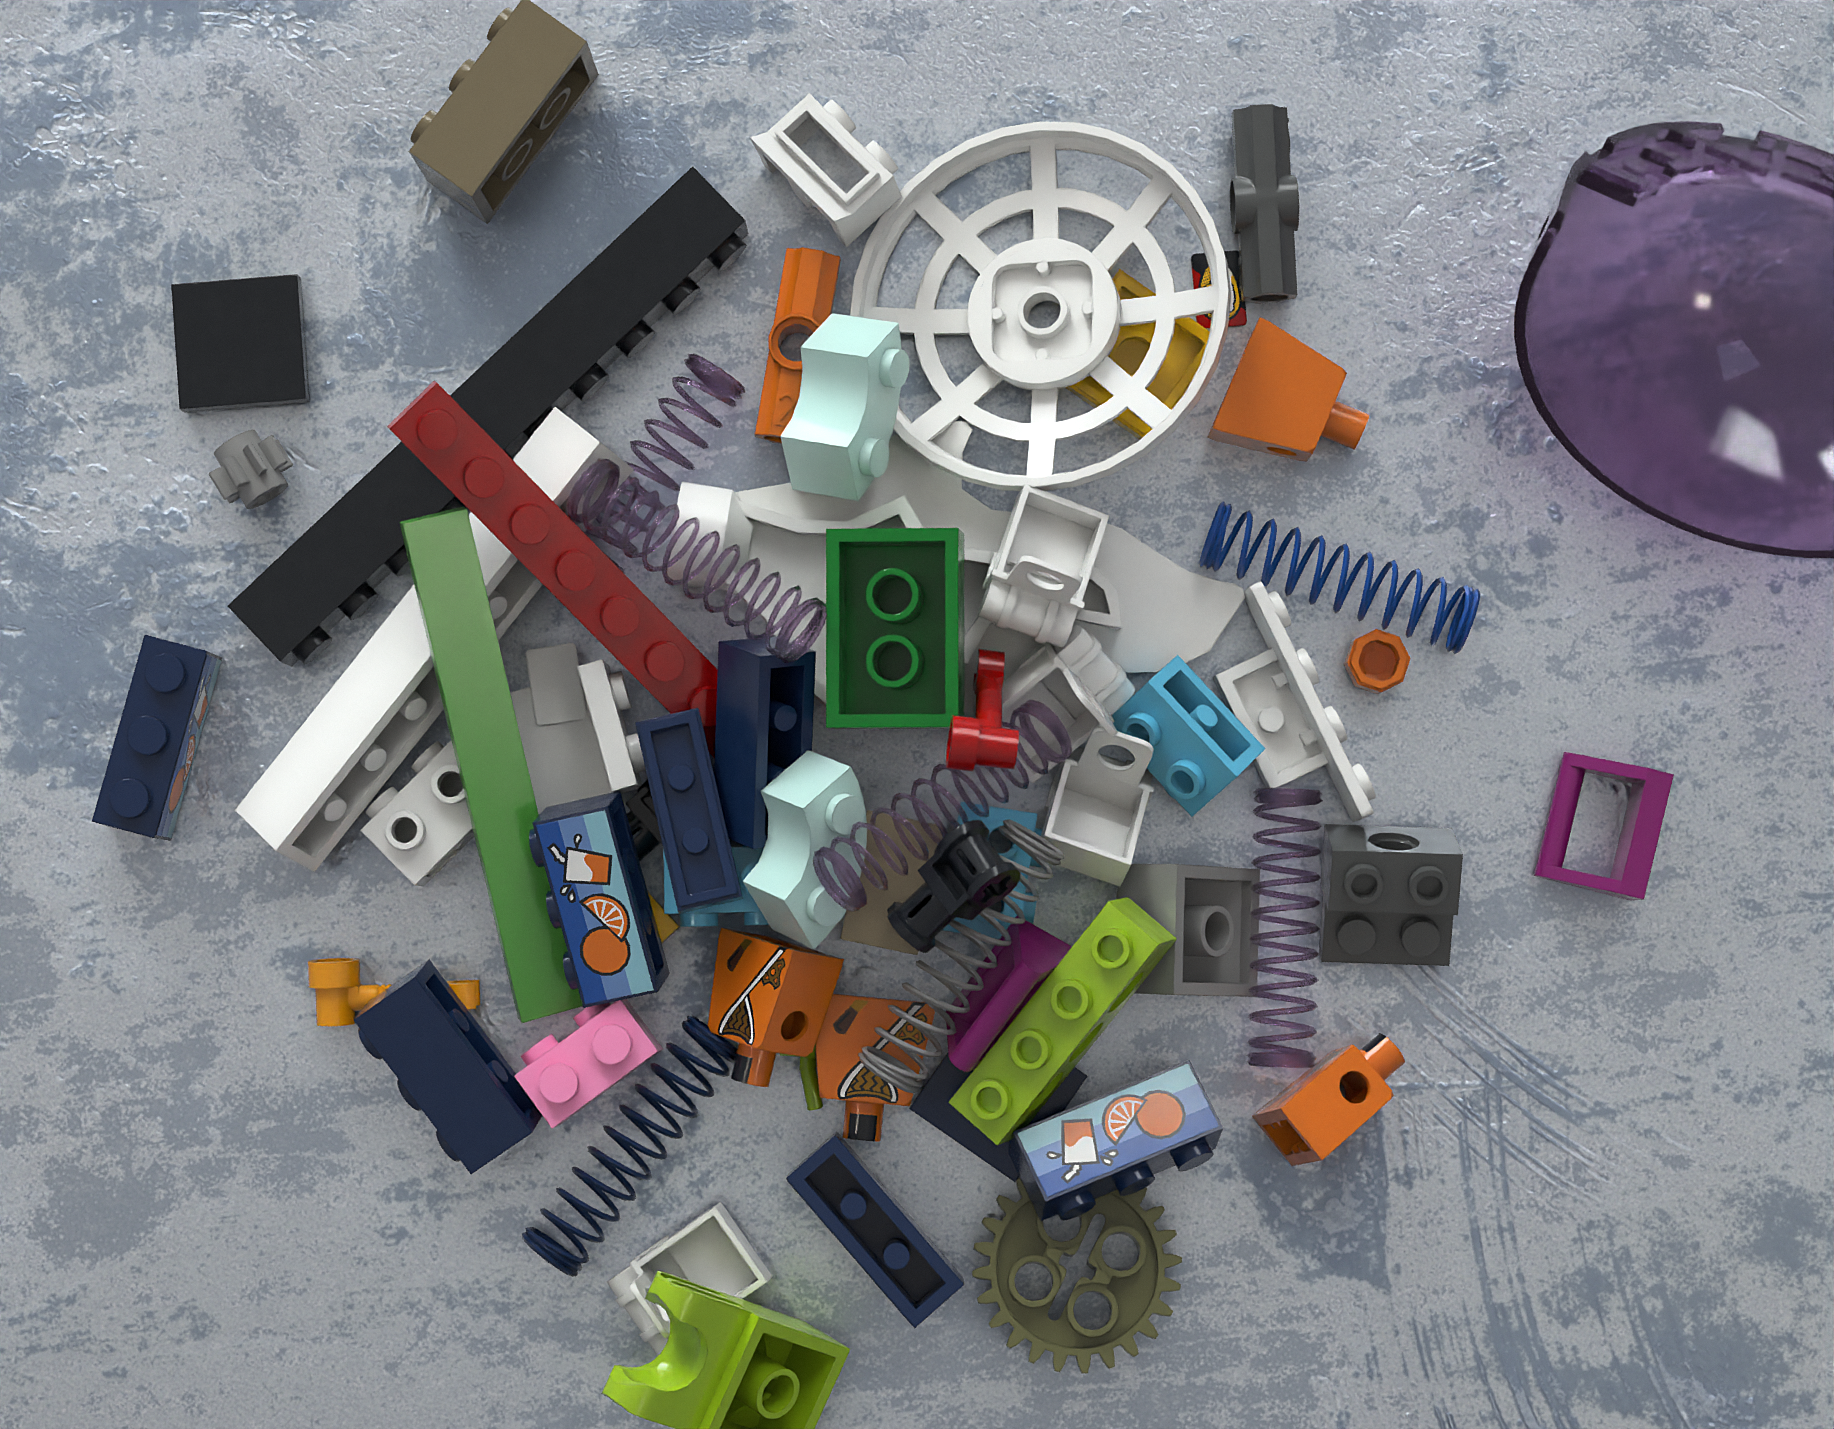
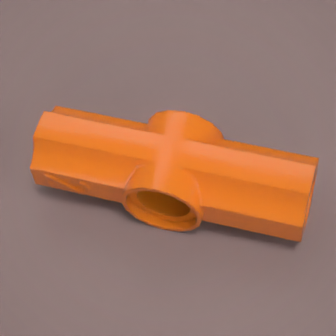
(802, 307)

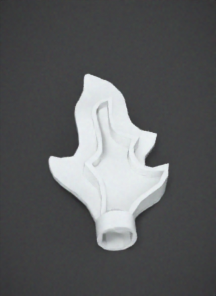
(1134, 600)

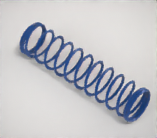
(1463, 617)

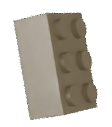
(503, 108)

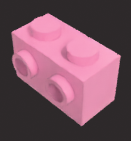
(588, 1062)

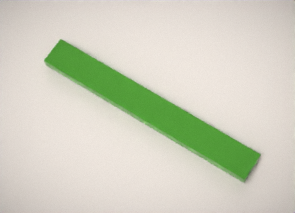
(488, 755)

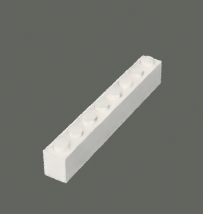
(392, 686)

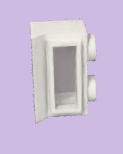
(830, 167)

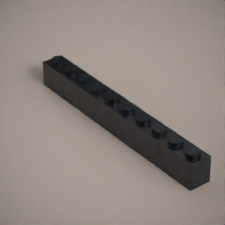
(539, 368)

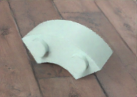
(845, 406)
(806, 810)

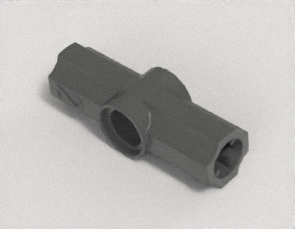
(1264, 204)

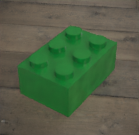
(894, 628)

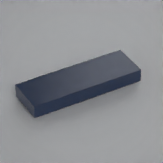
(688, 810)

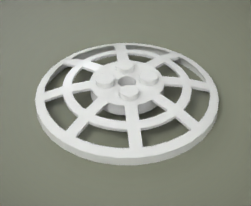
(1042, 272)

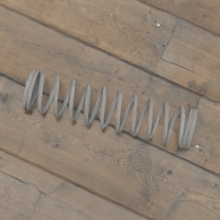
(893, 1070)

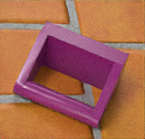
(1638, 833)
(1006, 991)

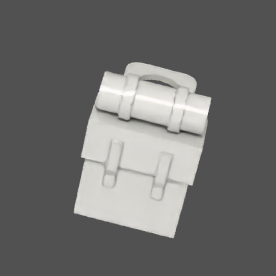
(1042, 566)
(1074, 683)
(1099, 806)
(705, 1252)

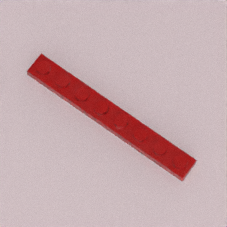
(558, 554)

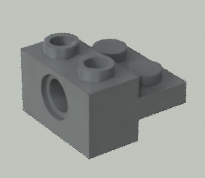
(1389, 894)

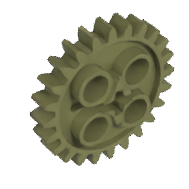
(1130, 1292)

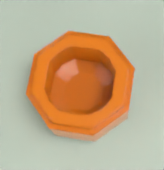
(1377, 661)

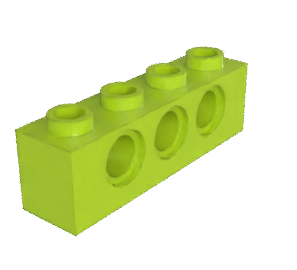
(1062, 1019)

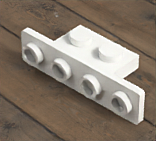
(1282, 711)

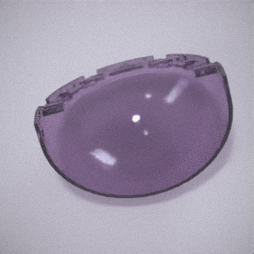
(1690, 331)

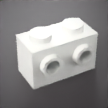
(425, 820)

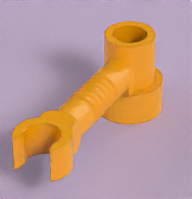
(341, 991)

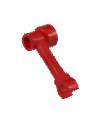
(982, 738)

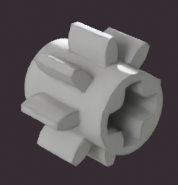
(250, 469)

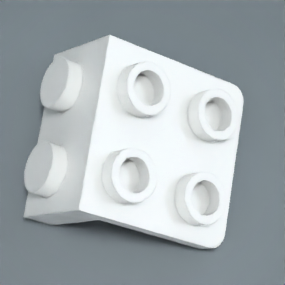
(586, 754)

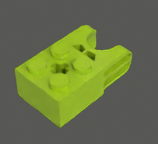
(729, 1365)

